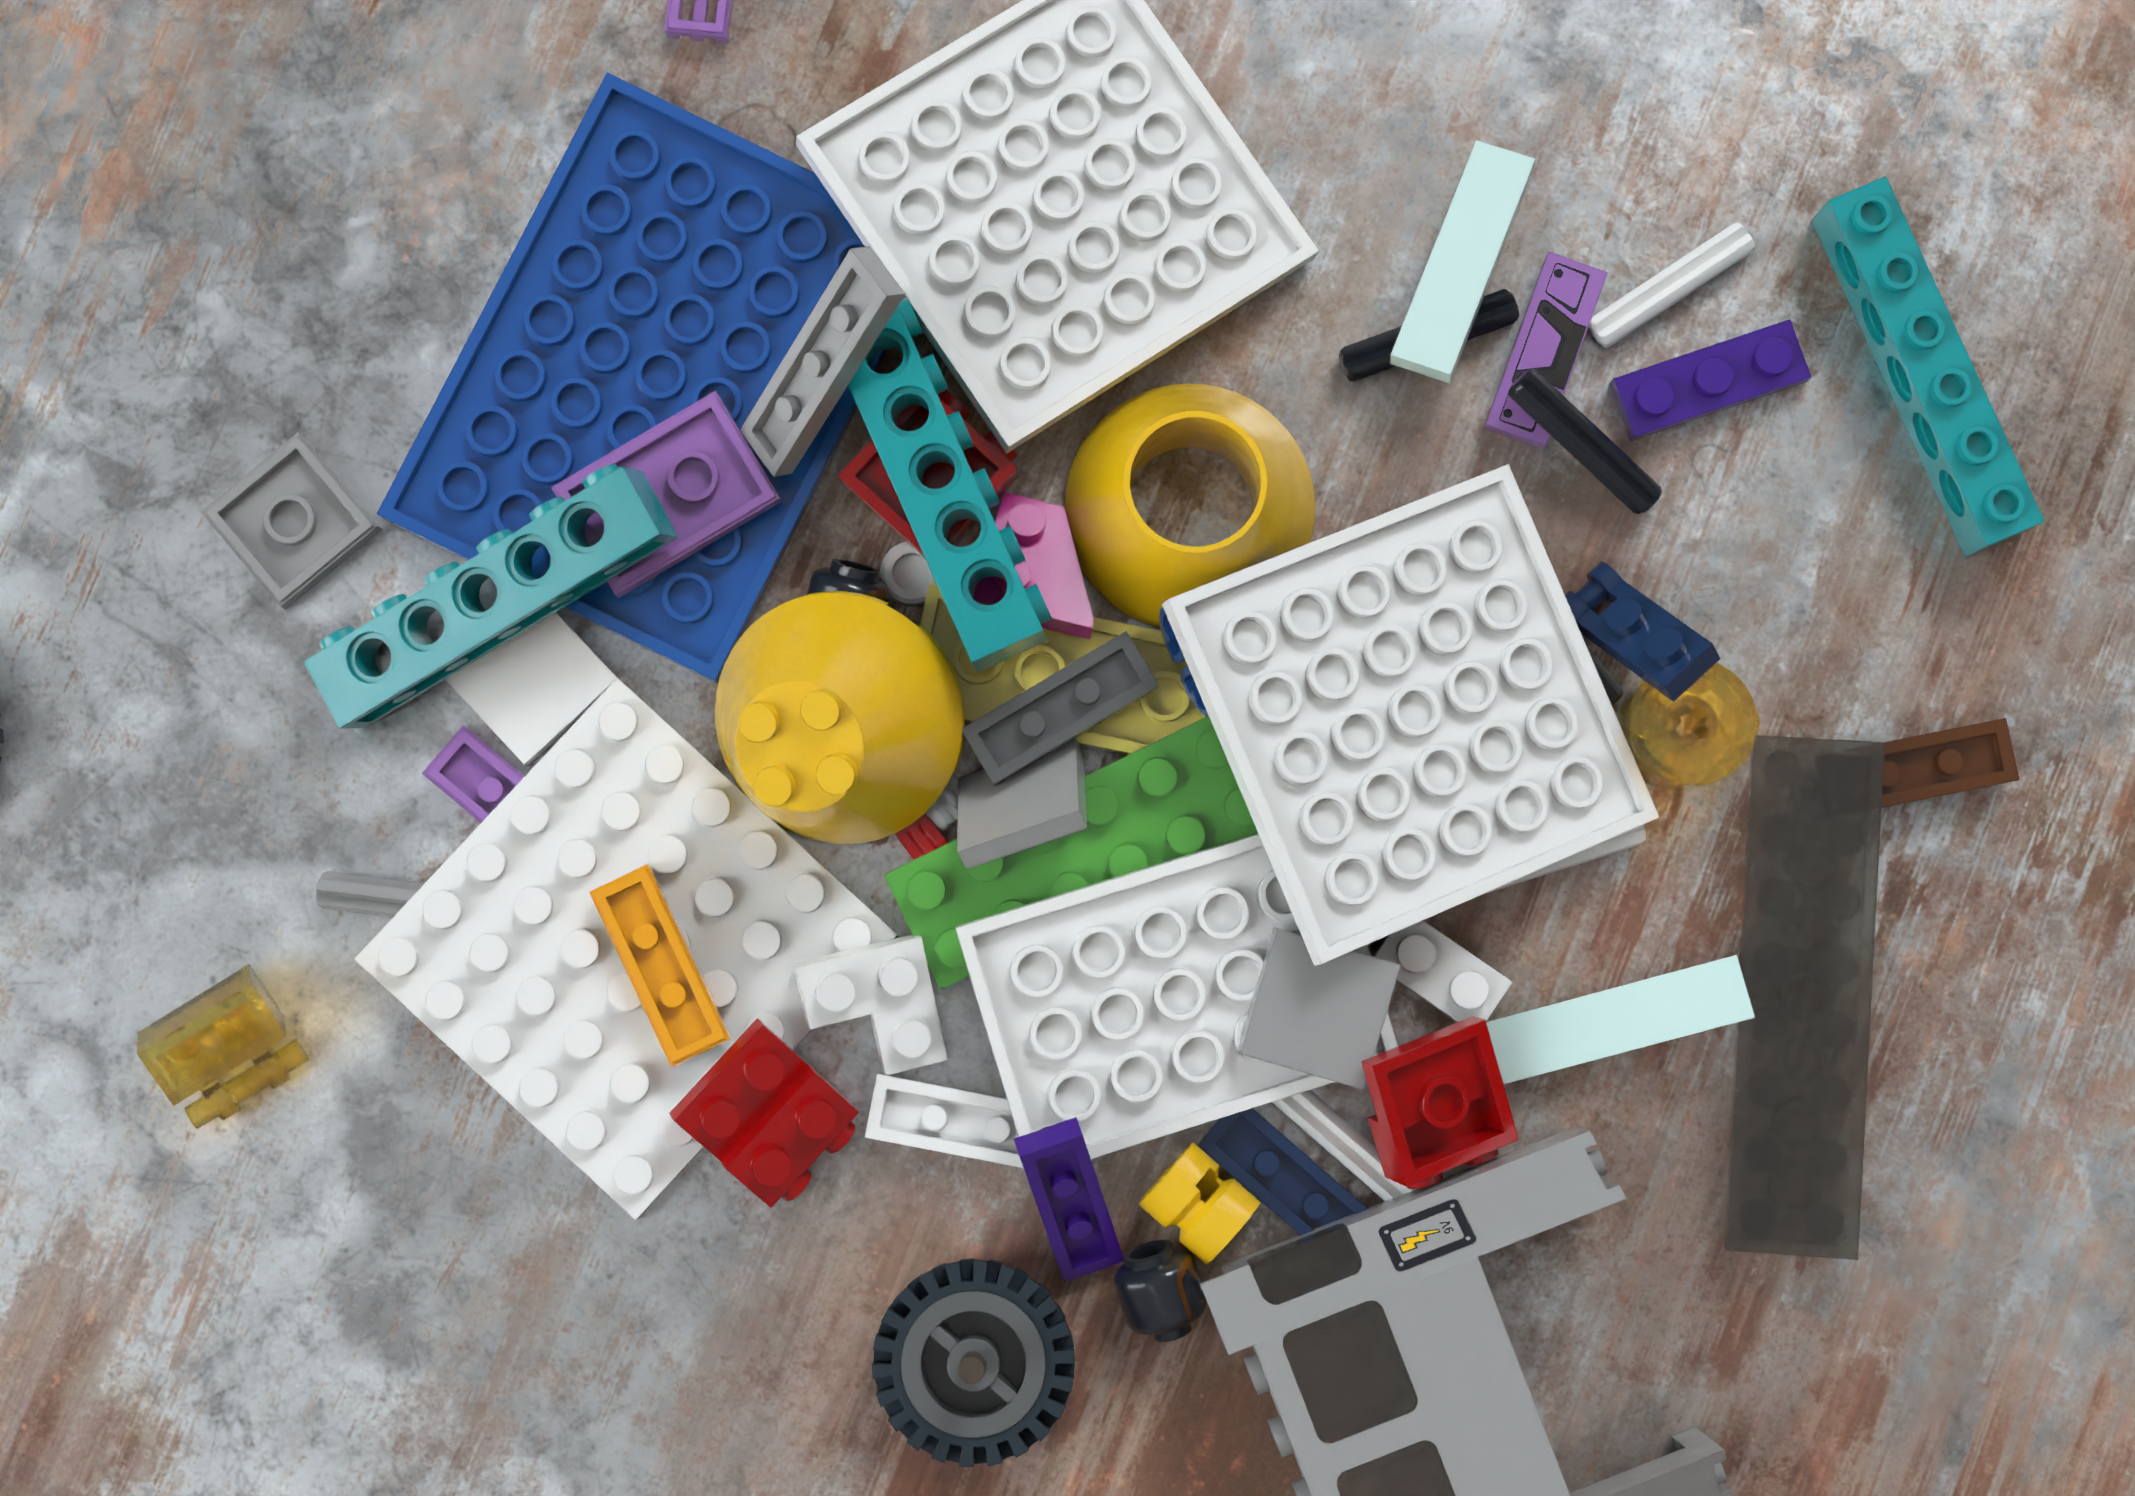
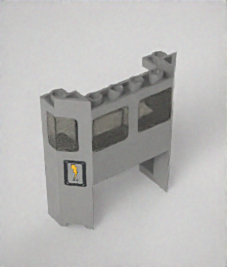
(1396, 1351)

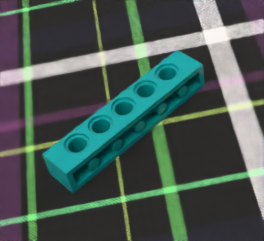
(1926, 367)
(632, 531)
(987, 631)

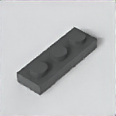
(1060, 708)

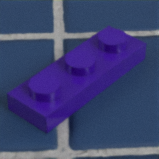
(1710, 380)
(1069, 1199)

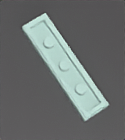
(1462, 261)
(1620, 1019)

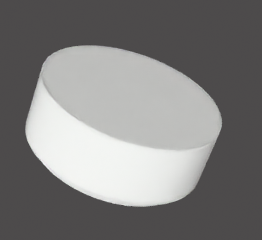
(906, 575)

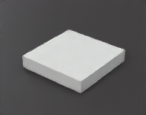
(534, 686)

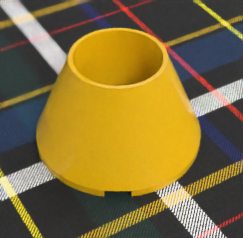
(1131, 561)

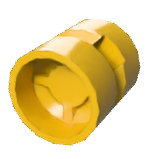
(1199, 1203)

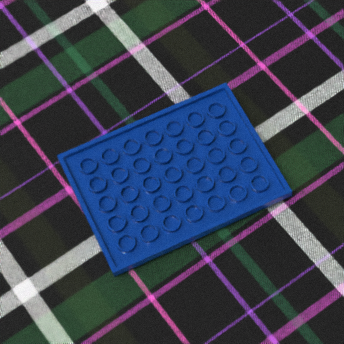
(639, 286)

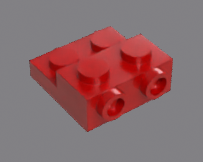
(871, 483)
(1438, 1104)
(766, 1115)

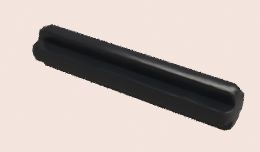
(1374, 353)
(1585, 441)

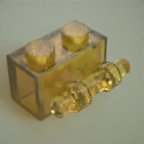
(212, 1037)

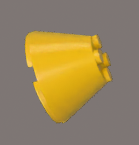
(839, 717)

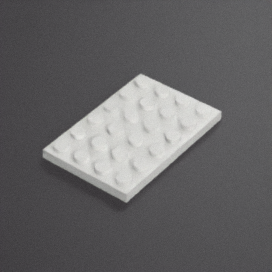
(1136, 998)

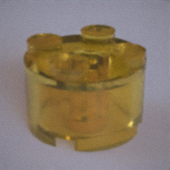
(1720, 740)

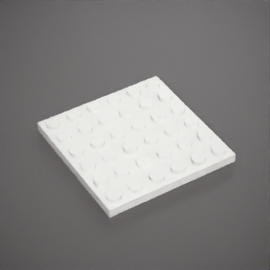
(1056, 204)
(1410, 713)
(526, 981)

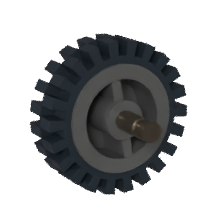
(973, 1362)

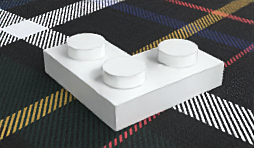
(880, 981)

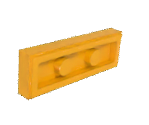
(660, 965)

